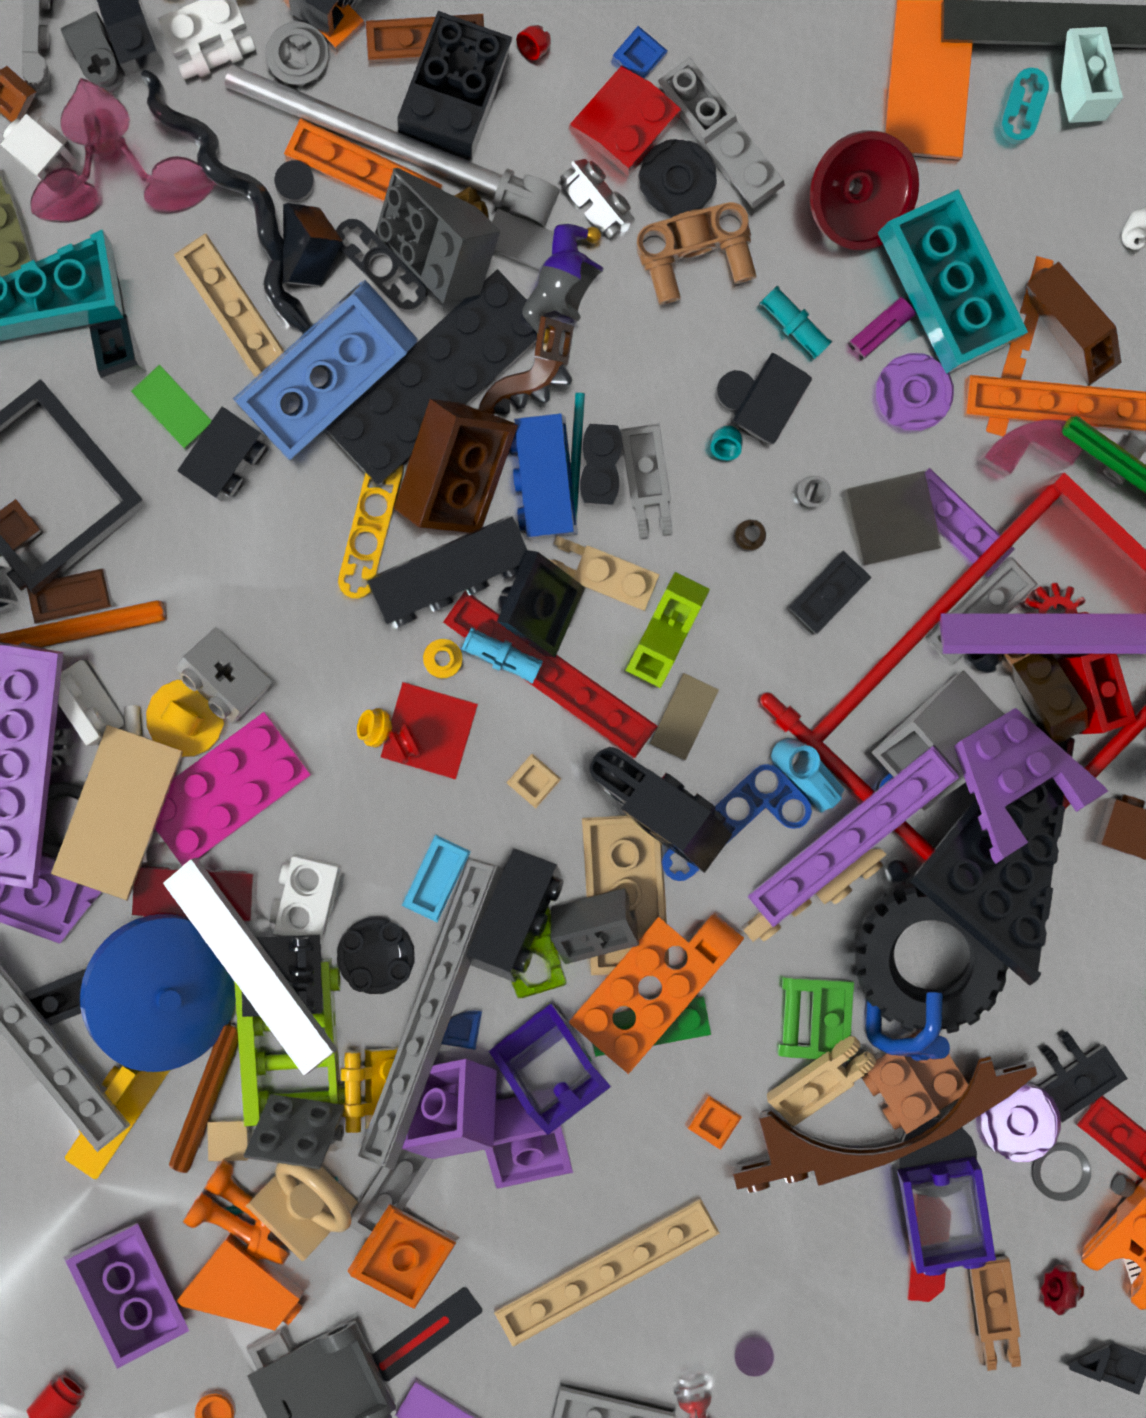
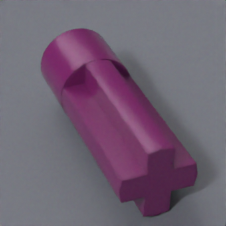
(883, 327)

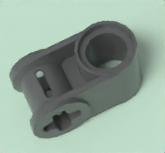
(92, 49)

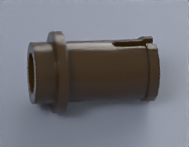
(742, 540)

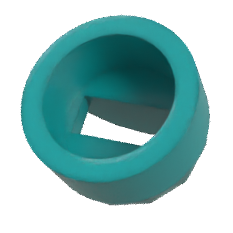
(726, 443)

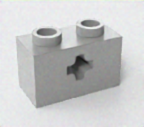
(217, 657)

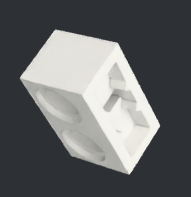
(315, 901)

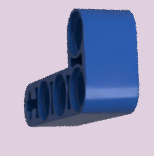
(756, 803)

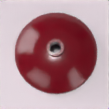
(882, 191)

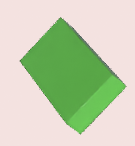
(172, 406)

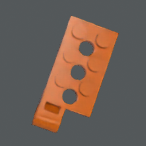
(705, 953)

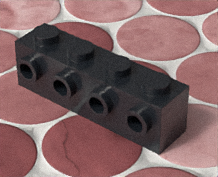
(447, 571)

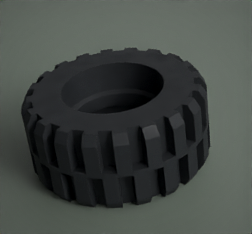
(898, 997)

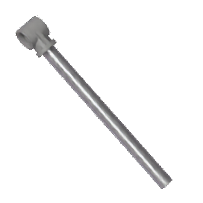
(526, 197)

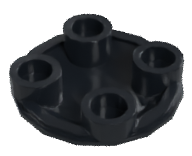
(375, 955)

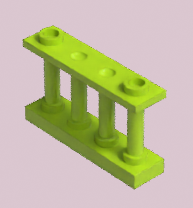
(256, 1063)

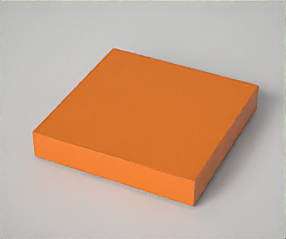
(401, 1256)

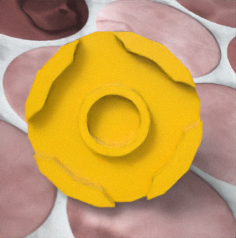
(183, 719)

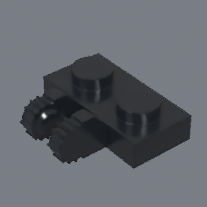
(1083, 1080)

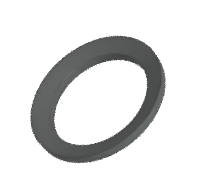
(1076, 1191)

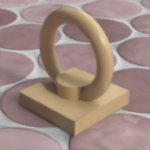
(303, 1207)

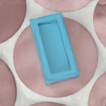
(436, 878)

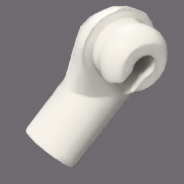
(1135, 230)

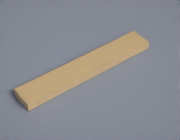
(606, 1271)

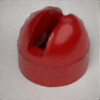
(531, 35)

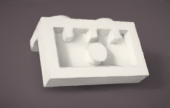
(87, 703)

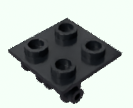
(300, 963)

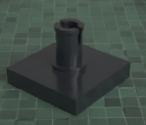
(540, 603)

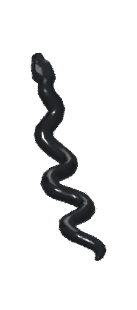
(240, 182)

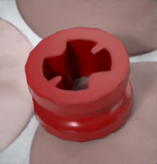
(404, 743)

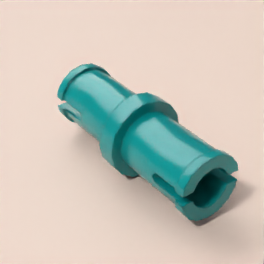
(796, 322)

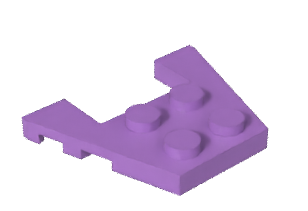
(1010, 761)
(48, 909)

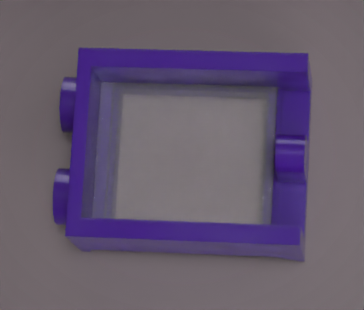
(549, 1069)
(946, 1215)

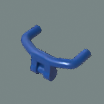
(923, 1046)

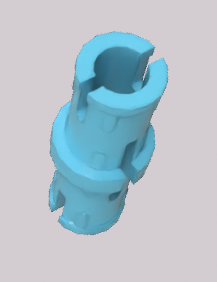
(502, 655)

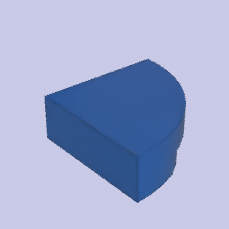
(463, 1029)

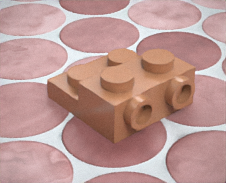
(913, 1087)

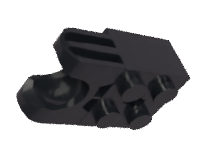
(663, 807)

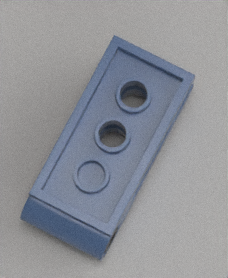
(357, 346)

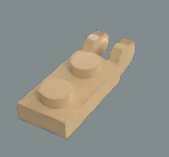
(609, 574)
(820, 1081)

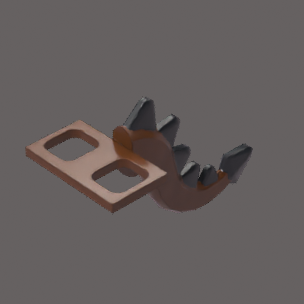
(537, 379)

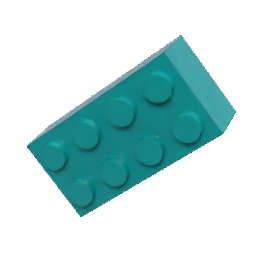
(952, 281)

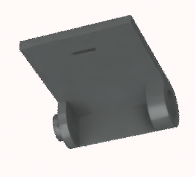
(324, 1380)

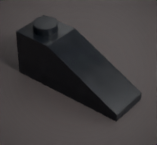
(130, 34)

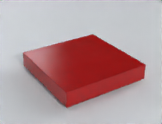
(438, 726)

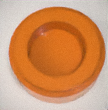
(215, 1405)

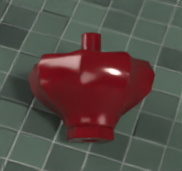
(1061, 1289)

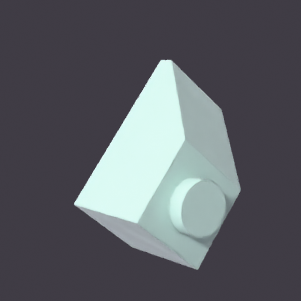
(1089, 75)

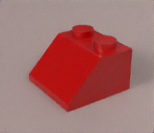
(626, 119)

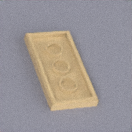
(117, 813)
(624, 857)

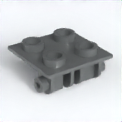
(295, 1131)

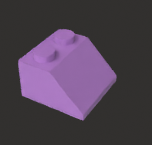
(523, 1149)

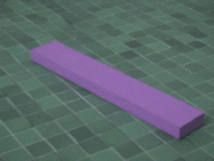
(1043, 633)
(853, 835)

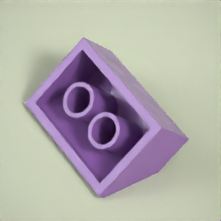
(126, 1294)

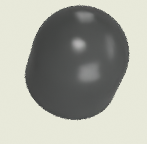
(1123, 1186)

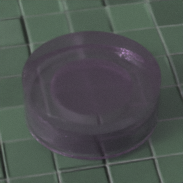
(753, 1355)

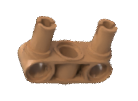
(691, 236)

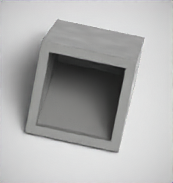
(941, 721)

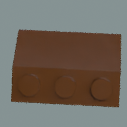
(454, 467)

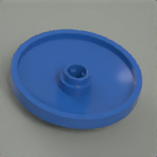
(156, 994)

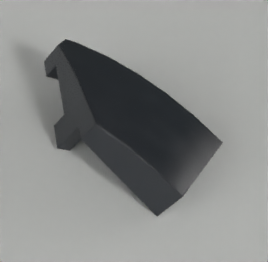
(1114, 1364)

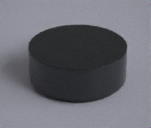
(294, 181)
(733, 389)

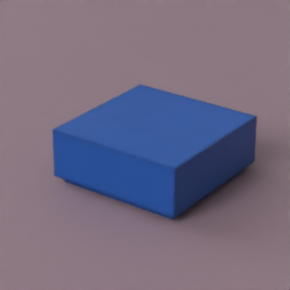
(640, 53)

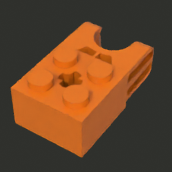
(1123, 1238)

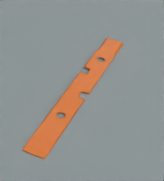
(1014, 363)

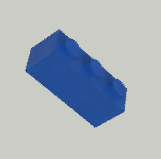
(544, 477)

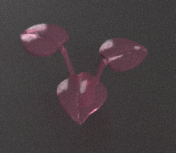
(98, 121)

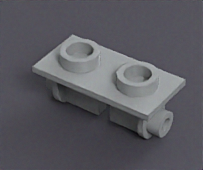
(589, 184)

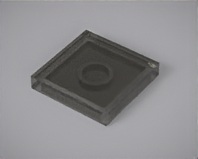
(894, 517)

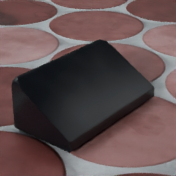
(772, 399)

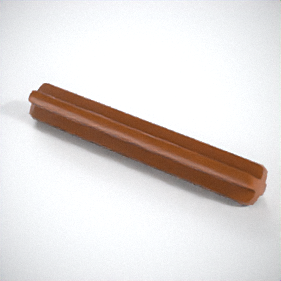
(204, 1099)

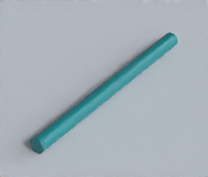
(577, 445)

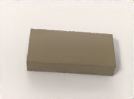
(684, 716)

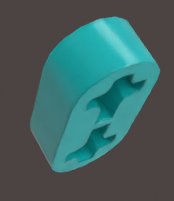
(1015, 103)

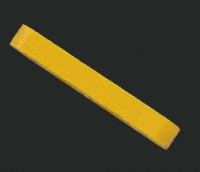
(366, 523)

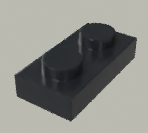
(829, 592)

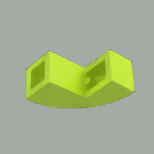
(667, 629)

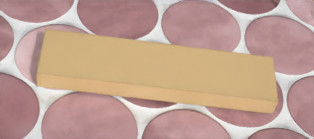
(229, 303)

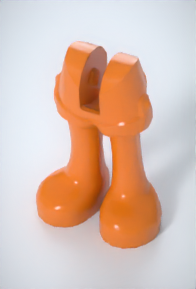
(207, 1210)

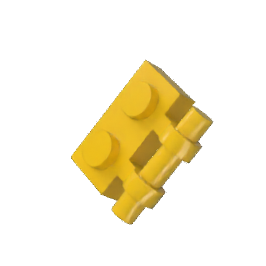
(375, 1072)

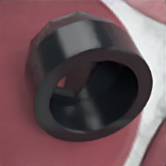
(985, 662)

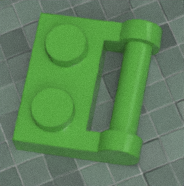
(829, 1015)

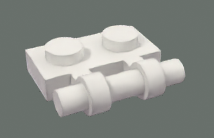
(201, 24)

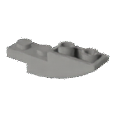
(720, 133)

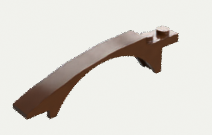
(796, 1154)

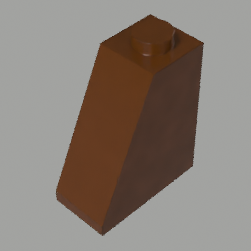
(1075, 322)

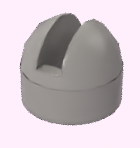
(820, 494)

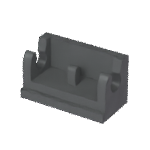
(594, 926)

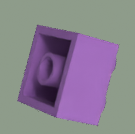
(454, 1111)

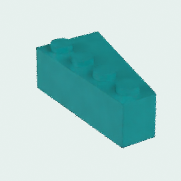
(61, 290)

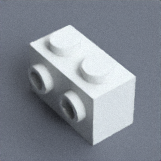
(37, 146)

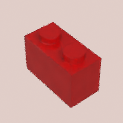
(1101, 688)

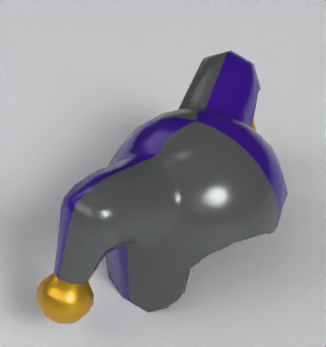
(563, 276)

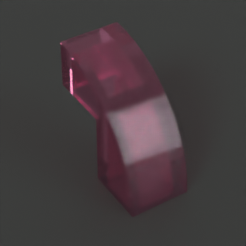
(1040, 435)

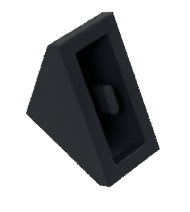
(307, 244)
(116, 350)

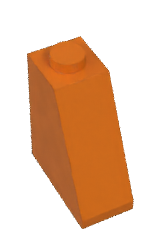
(242, 1288)

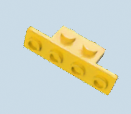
(130, 1093)

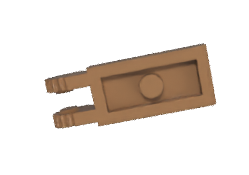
(996, 1310)

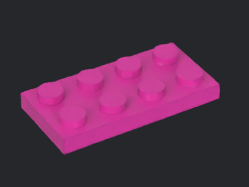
(228, 788)

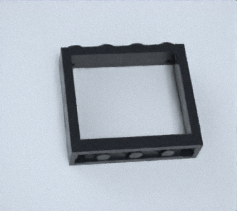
(129, 499)

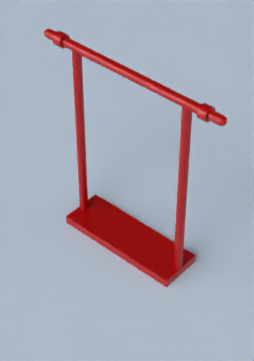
(1094, 517)

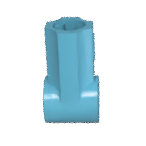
(808, 773)

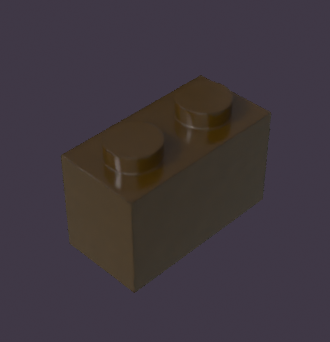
(1050, 696)

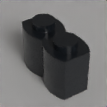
(601, 455)

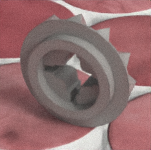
(301, 36)

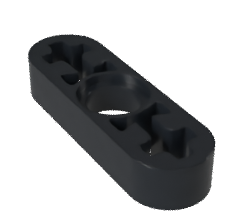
(408, 279)

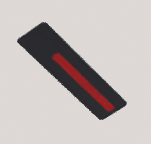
(426, 1334)

